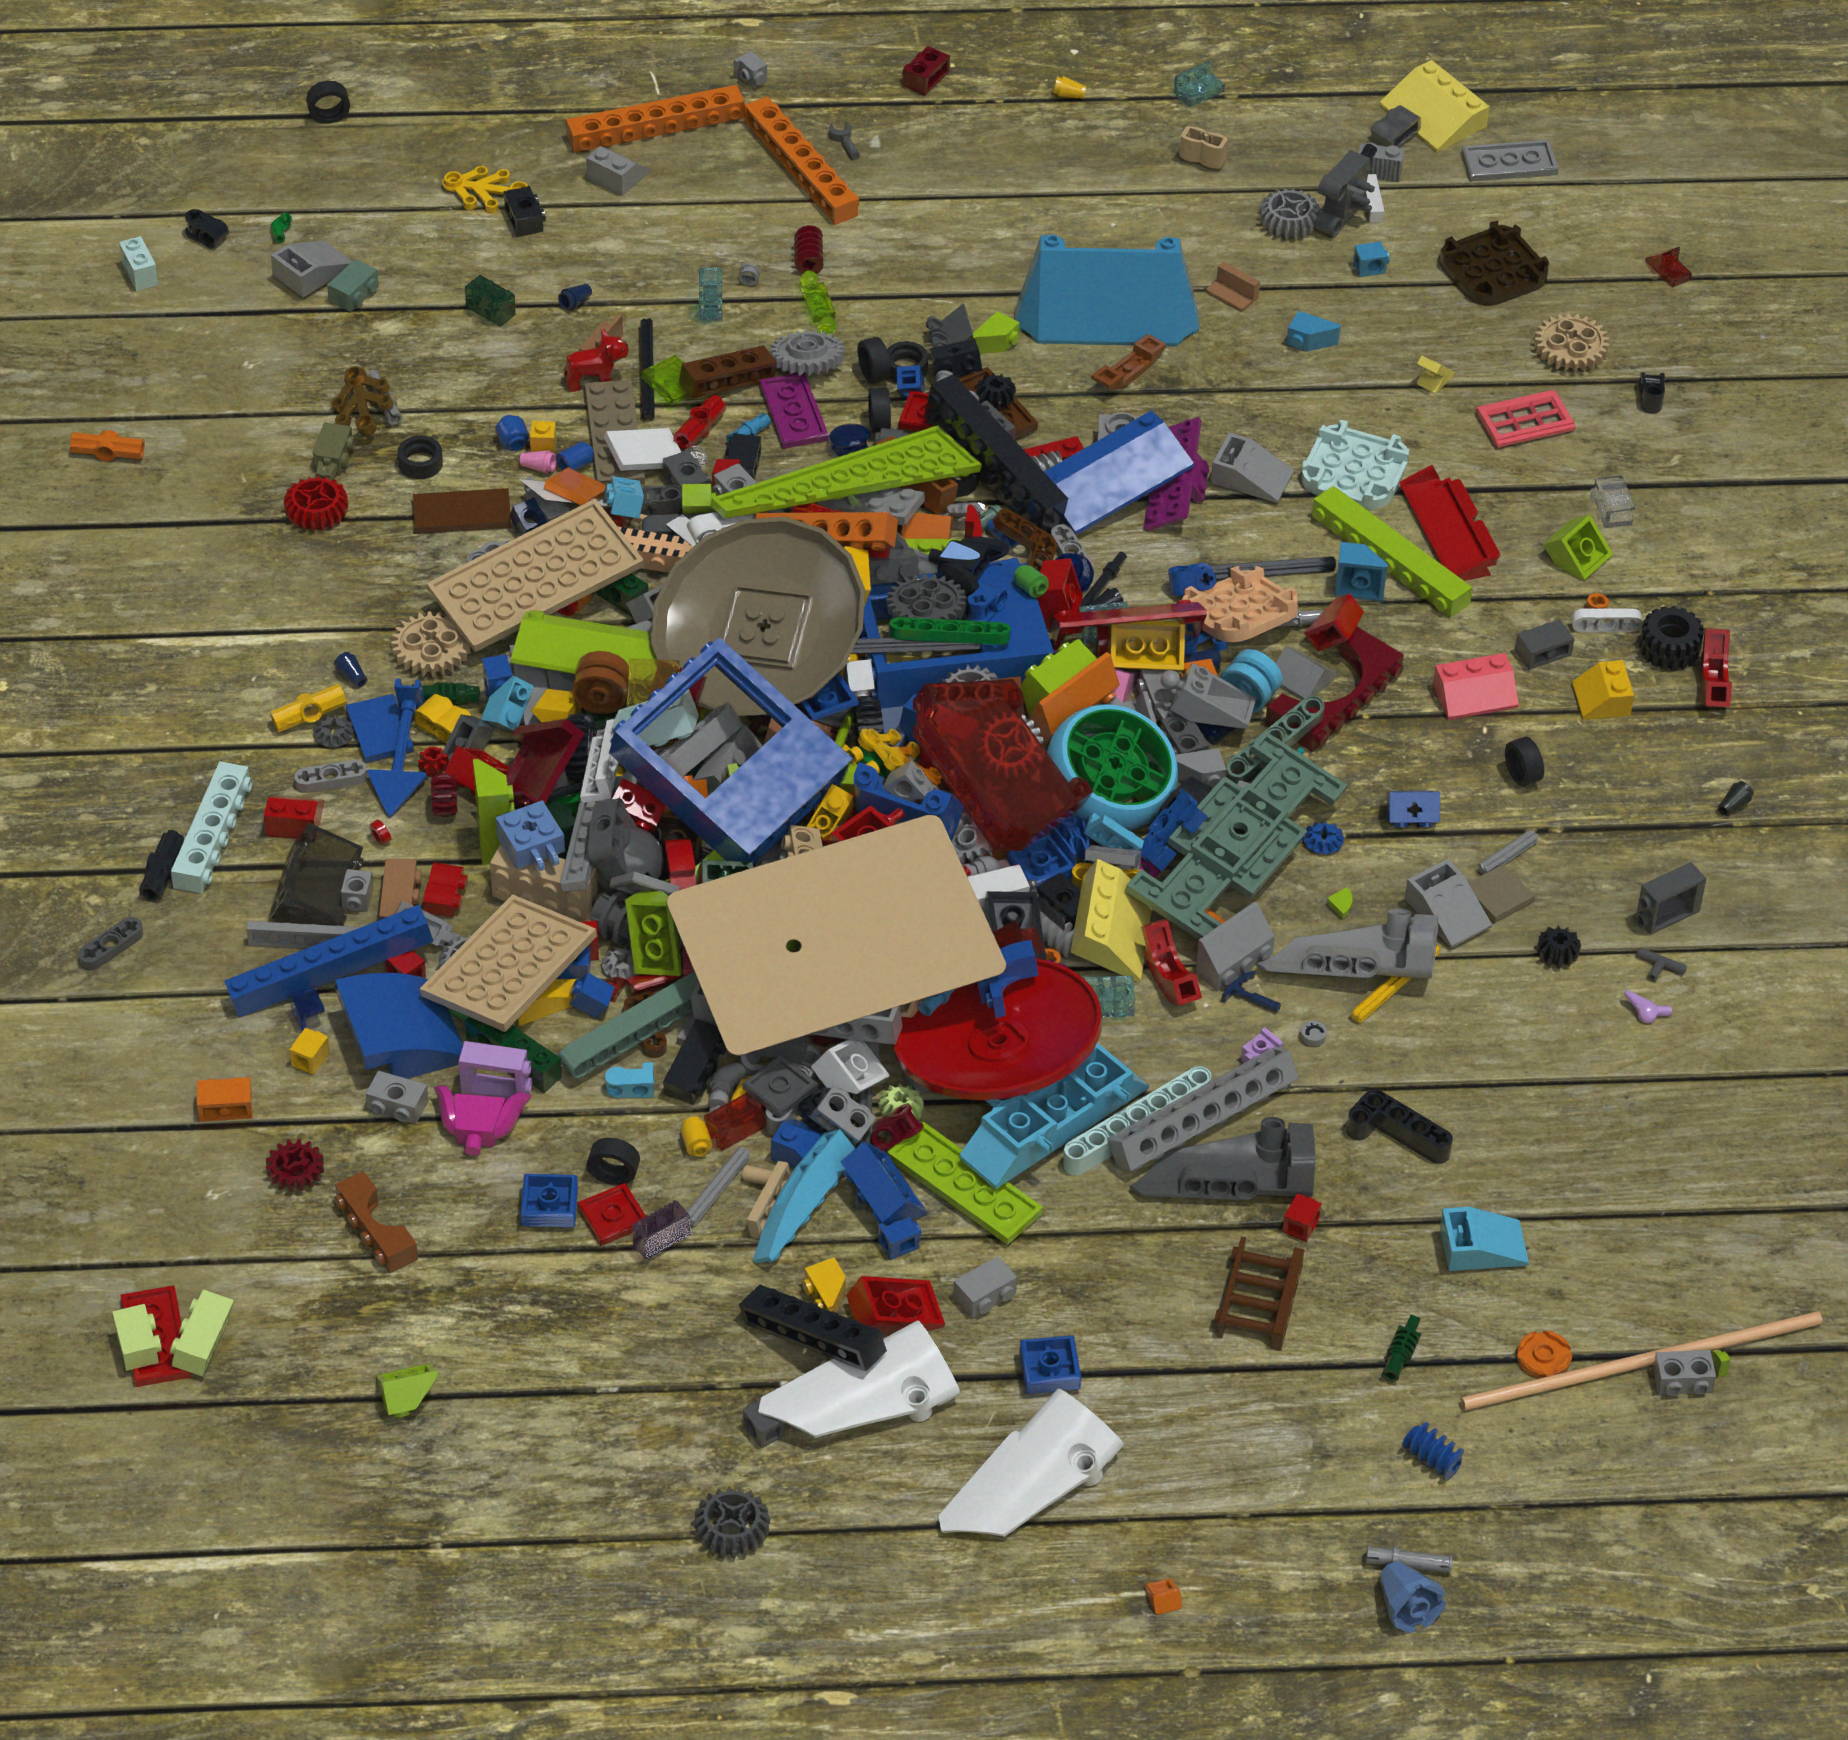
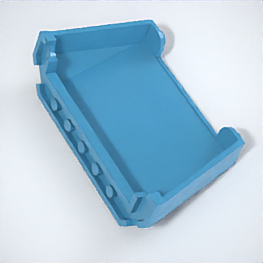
(1107, 294)

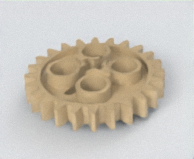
(1571, 342)
(429, 644)

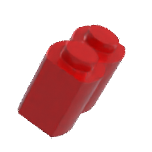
(444, 889)

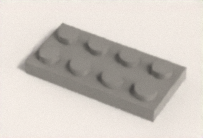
(896, 501)

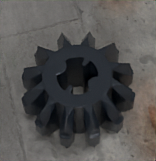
(996, 390)
(1558, 946)

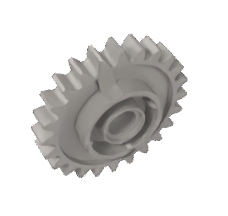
(808, 352)

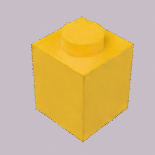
(543, 436)
(309, 1051)

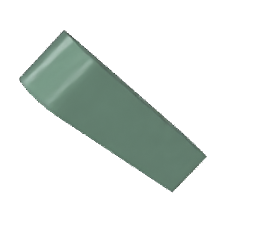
(1279, 730)

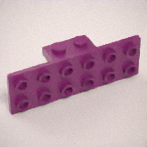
(1172, 500)

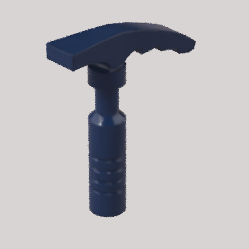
(1236, 988)

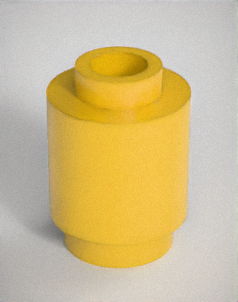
(696, 1136)

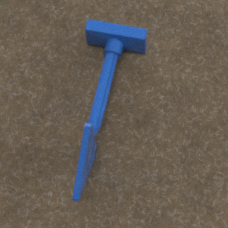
(396, 785)

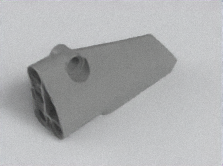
(1392, 949)

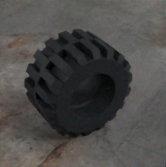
(1671, 638)

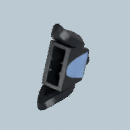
(967, 560)

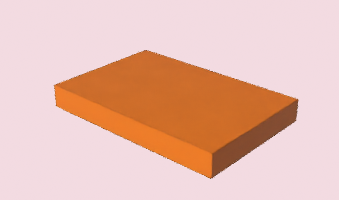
(575, 486)

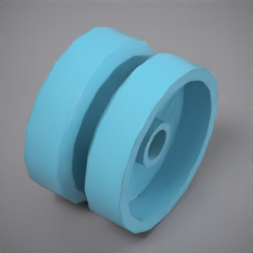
(1255, 675)

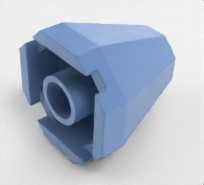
(1410, 1597)

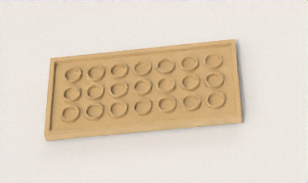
(535, 573)

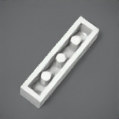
(1377, 211)

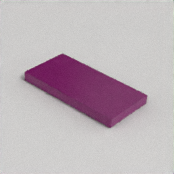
(793, 410)

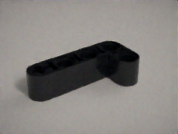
(1401, 1123)

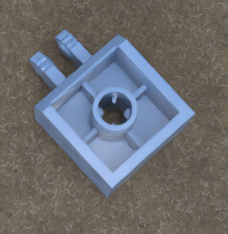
(530, 836)

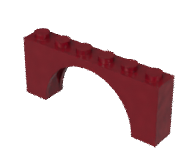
(1376, 667)

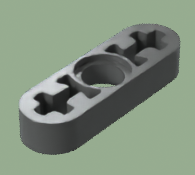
(106, 953)

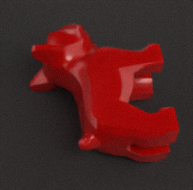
(594, 361)

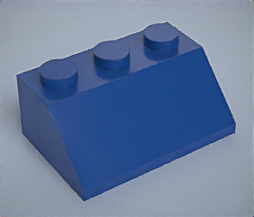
(881, 1185)

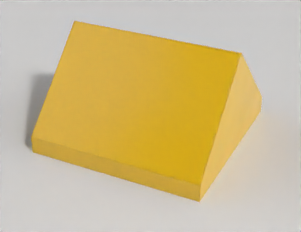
(555, 705)

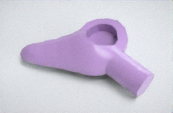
(1646, 1008)

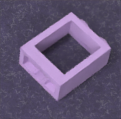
(497, 1059)

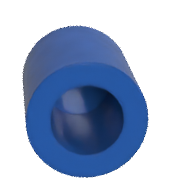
(575, 456)

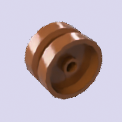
(601, 682)

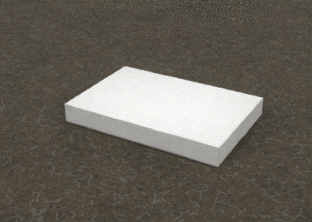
(641, 448)

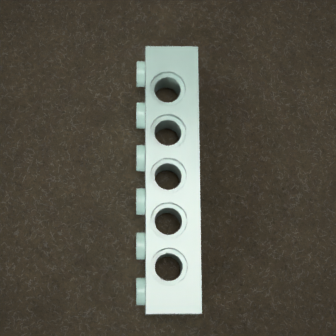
(211, 827)

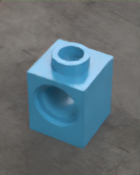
(1370, 259)

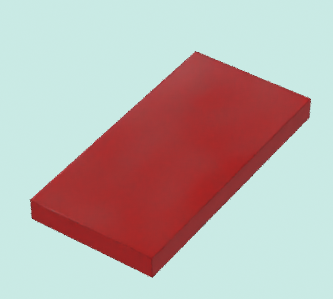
(166, 1313)

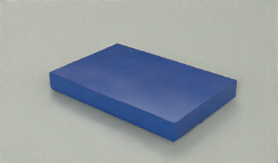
(377, 727)

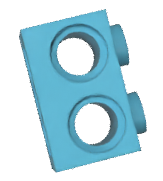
(624, 496)

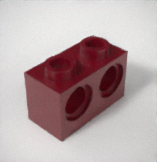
(926, 70)

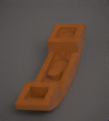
(1132, 366)

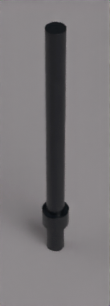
(1109, 572)

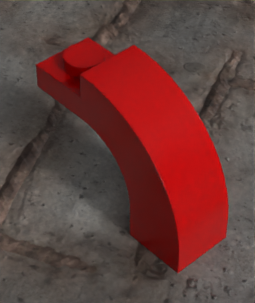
(1714, 668)
(679, 862)
(1167, 970)

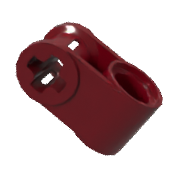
(900, 1125)

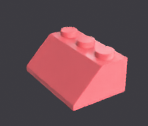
(1476, 686)

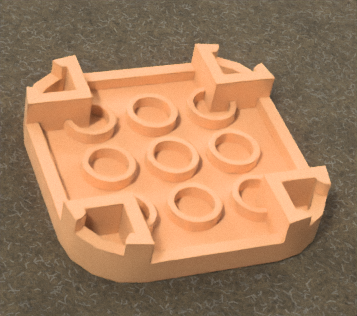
(1244, 605)

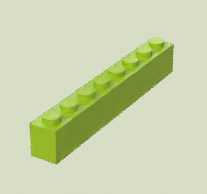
(1403, 558)

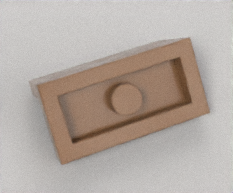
(1234, 287)
(614, 328)

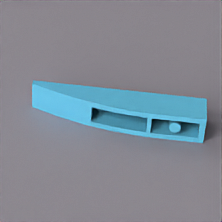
(803, 1193)

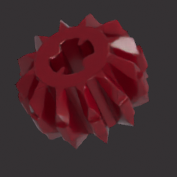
(444, 795)

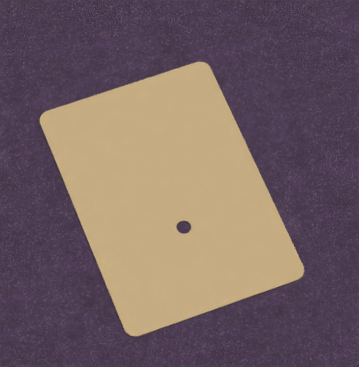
(876, 927)

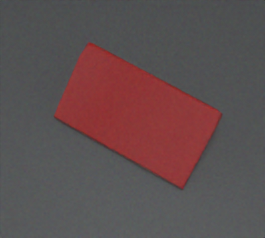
(646, 982)

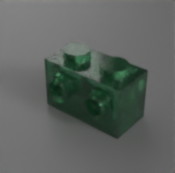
(490, 300)

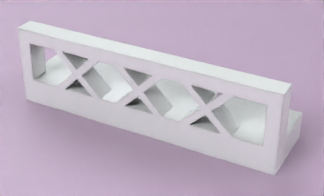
(604, 770)

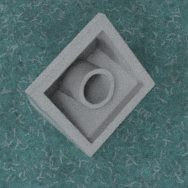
(1302, 673)

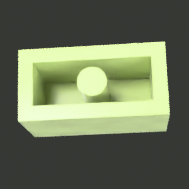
(136, 1337)

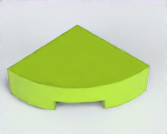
(1341, 902)
(1721, 1362)

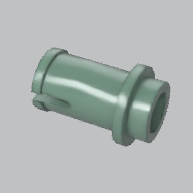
(989, 514)

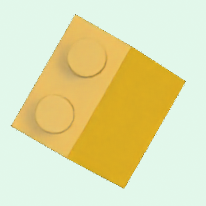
(1604, 691)

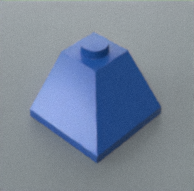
(793, 1142)

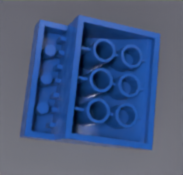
(398, 1024)

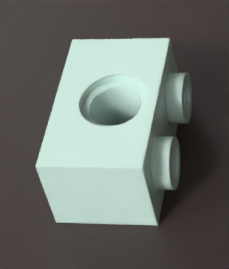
(138, 263)

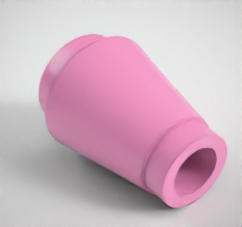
(540, 461)

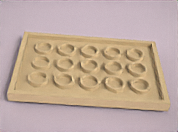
(508, 962)

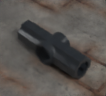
(160, 866)

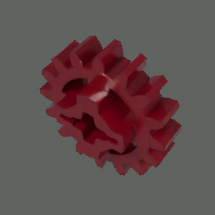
(294, 1165)

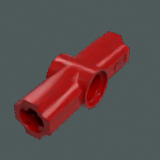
(700, 422)

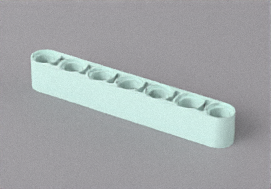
(1093, 1145)

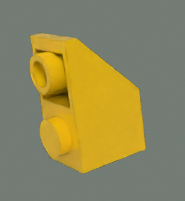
(832, 810)
(825, 1284)

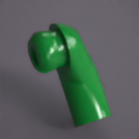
(280, 225)

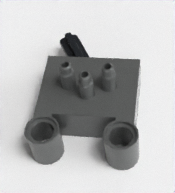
(1345, 191)

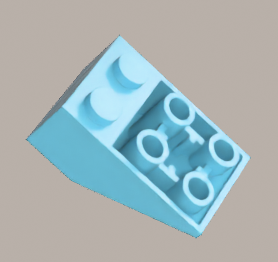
(1481, 1239)

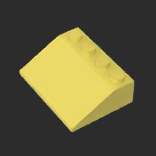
(1444, 104)
(1110, 922)

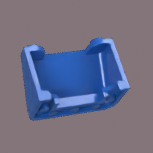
(870, 791)

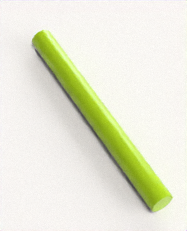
(844, 729)

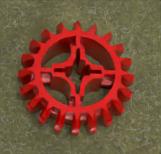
(316, 503)

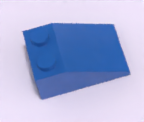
(831, 699)

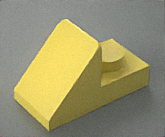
(1433, 375)

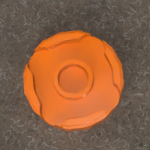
(1544, 1354)

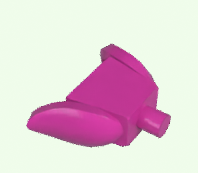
(477, 1118)

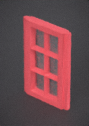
(1525, 418)

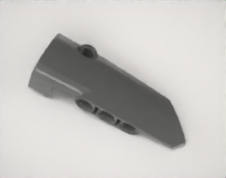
(1238, 1167)

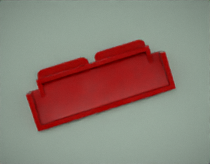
(1448, 522)

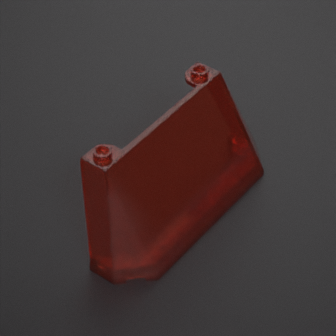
(994, 761)

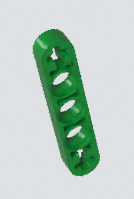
(949, 630)

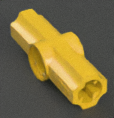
(321, 702)

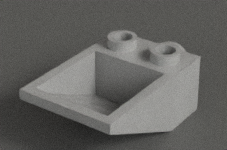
(1208, 698)

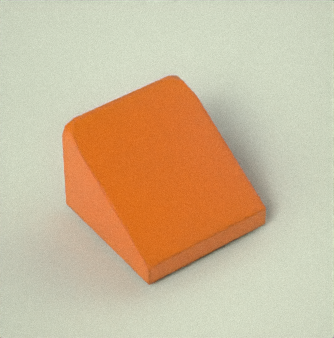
(1164, 1596)

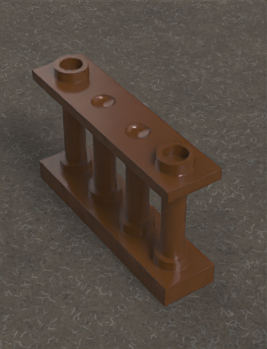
(1279, 1308)

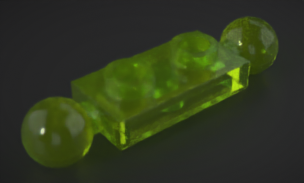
(818, 302)

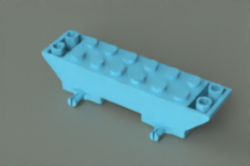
(1038, 1123)

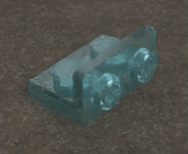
(1197, 84)

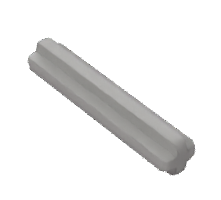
(1509, 851)

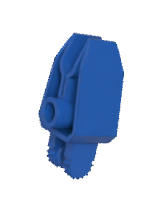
(1071, 838)

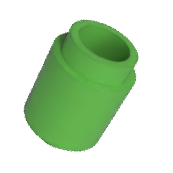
(1031, 580)

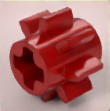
(433, 761)

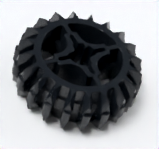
(867, 716)
(577, 764)

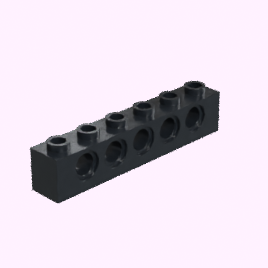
(813, 1327)

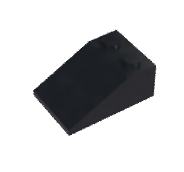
(1012, 906)

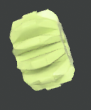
(898, 1096)

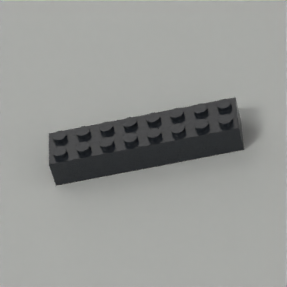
(1004, 463)

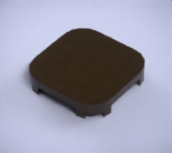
(1493, 265)

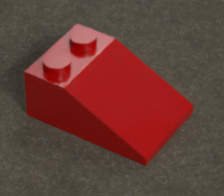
(894, 1303)

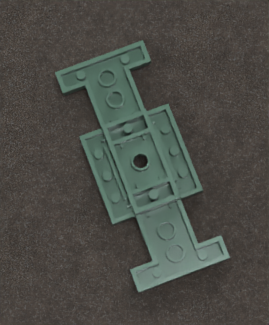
(1219, 855)

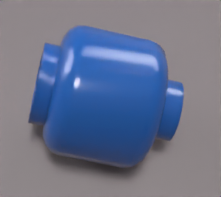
(512, 432)

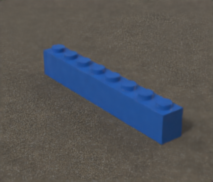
(329, 960)

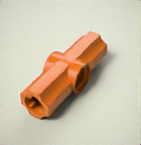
(107, 445)

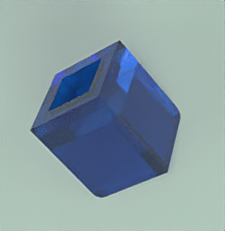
(306, 1004)

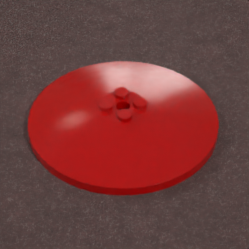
(1042, 1039)

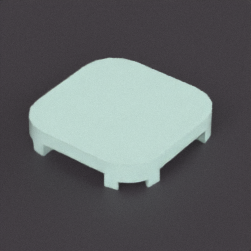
(1355, 463)

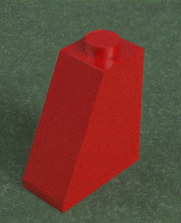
(1335, 623)

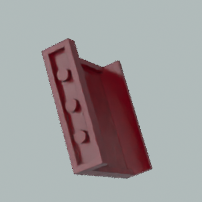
(541, 759)

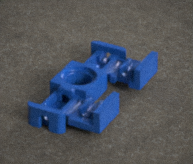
(1180, 811)

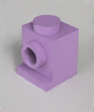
(1260, 1044)

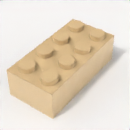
(542, 886)

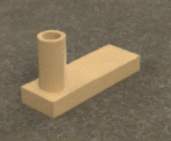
(774, 1182)

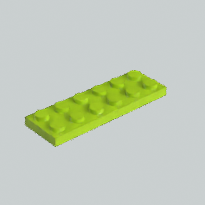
(937, 1165)

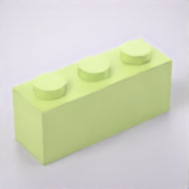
(201, 1332)

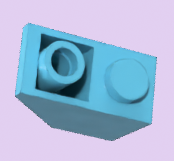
(507, 704)

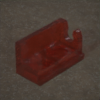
(735, 1121)

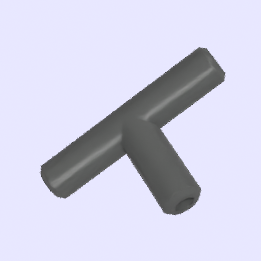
(1659, 963)

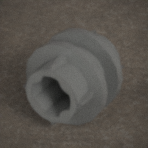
(612, 917)

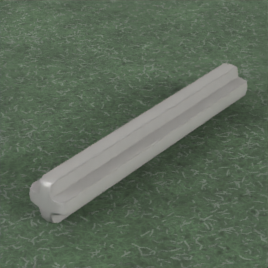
(718, 1184)

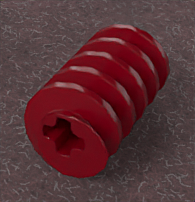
(808, 249)

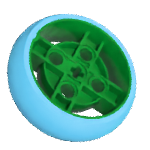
(1119, 763)

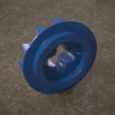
(1332, 843)

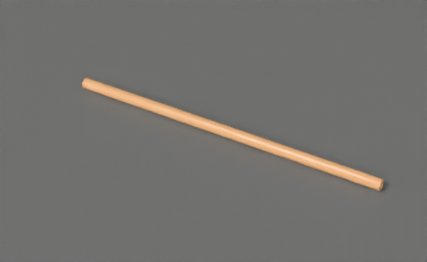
(1638, 1361)

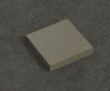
(1501, 893)

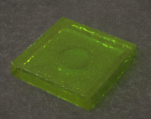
(665, 379)

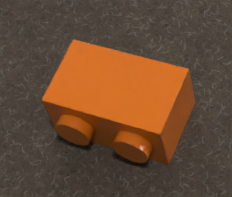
(224, 1099)

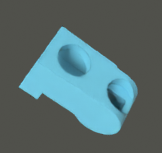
(630, 1082)

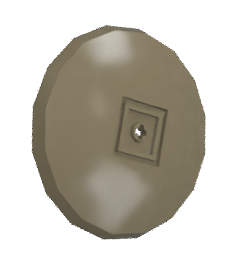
(759, 576)

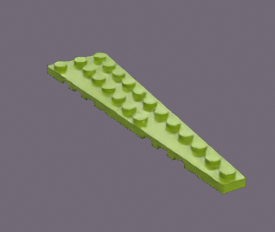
(892, 464)

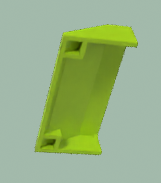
(561, 641)

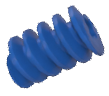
(1433, 1450)

